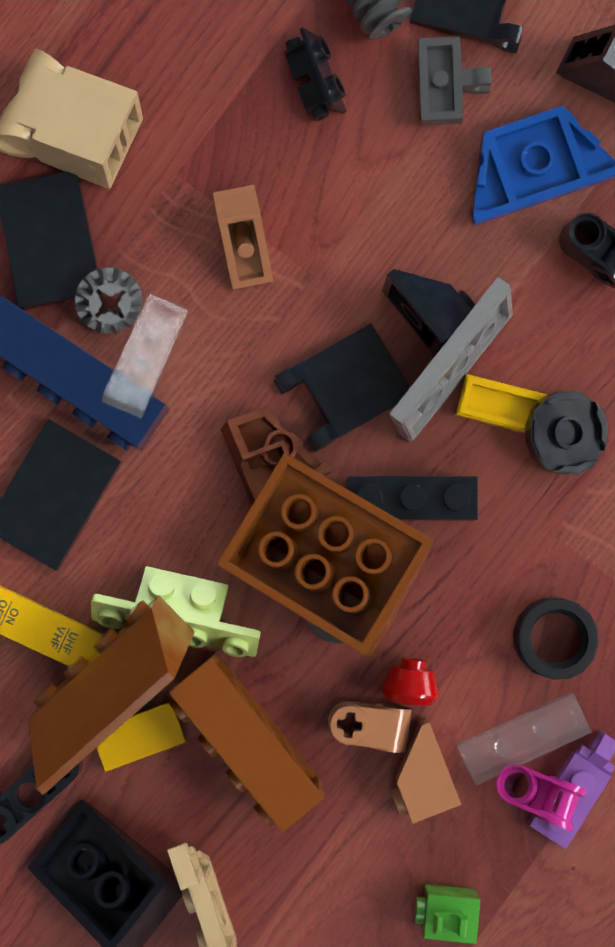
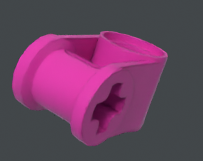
(547, 796)

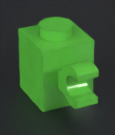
(448, 913)

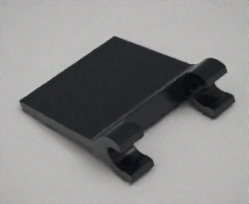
(469, 19)
(348, 384)

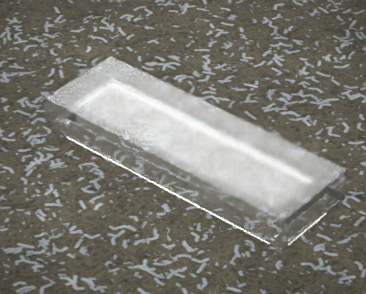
(145, 356)
(524, 738)

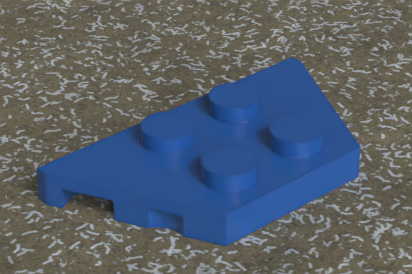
(536, 164)

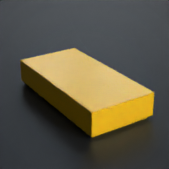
(496, 403)
(142, 736)

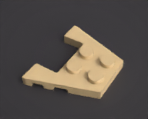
(202, 896)

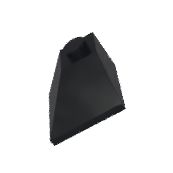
(427, 306)

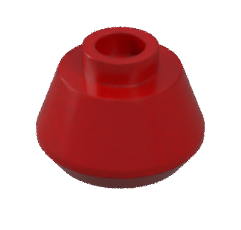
(411, 683)

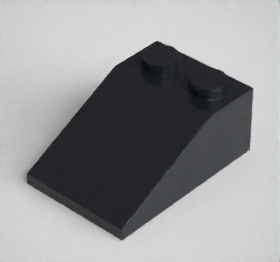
(106, 879)

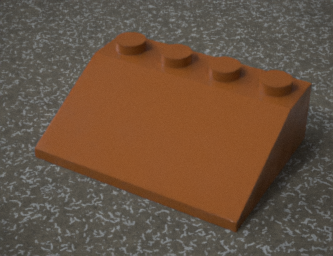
(327, 554)
(105, 689)

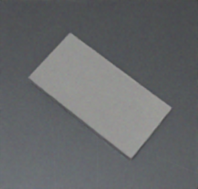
(453, 361)

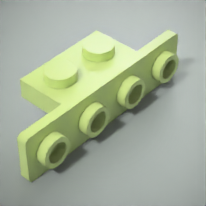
(194, 600)

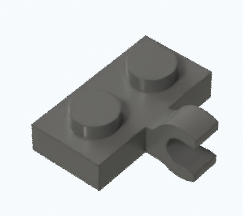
(444, 80)

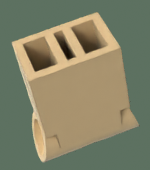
(70, 120)

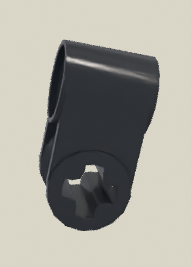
(599, 254)

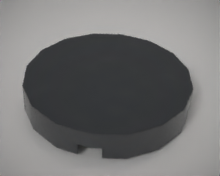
(566, 432)

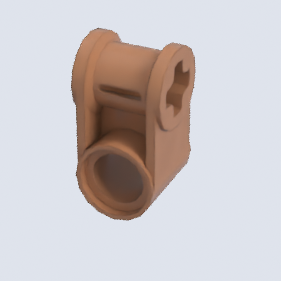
(379, 725)

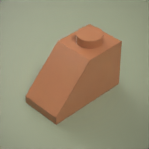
(243, 236)
(423, 777)

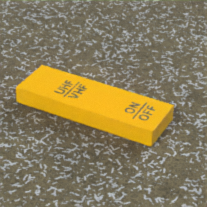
(45, 629)

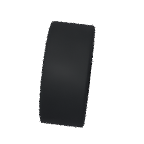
(588, 638)

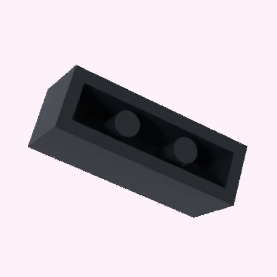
(420, 496)

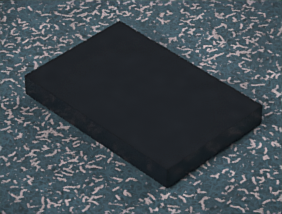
(47, 238)
(54, 494)

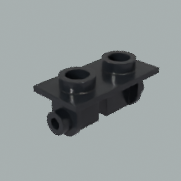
(310, 59)

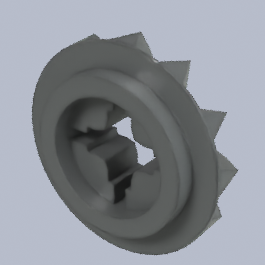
(108, 281)

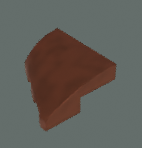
(257, 446)

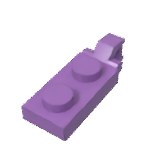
(586, 769)

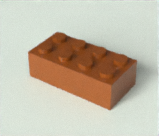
(248, 742)

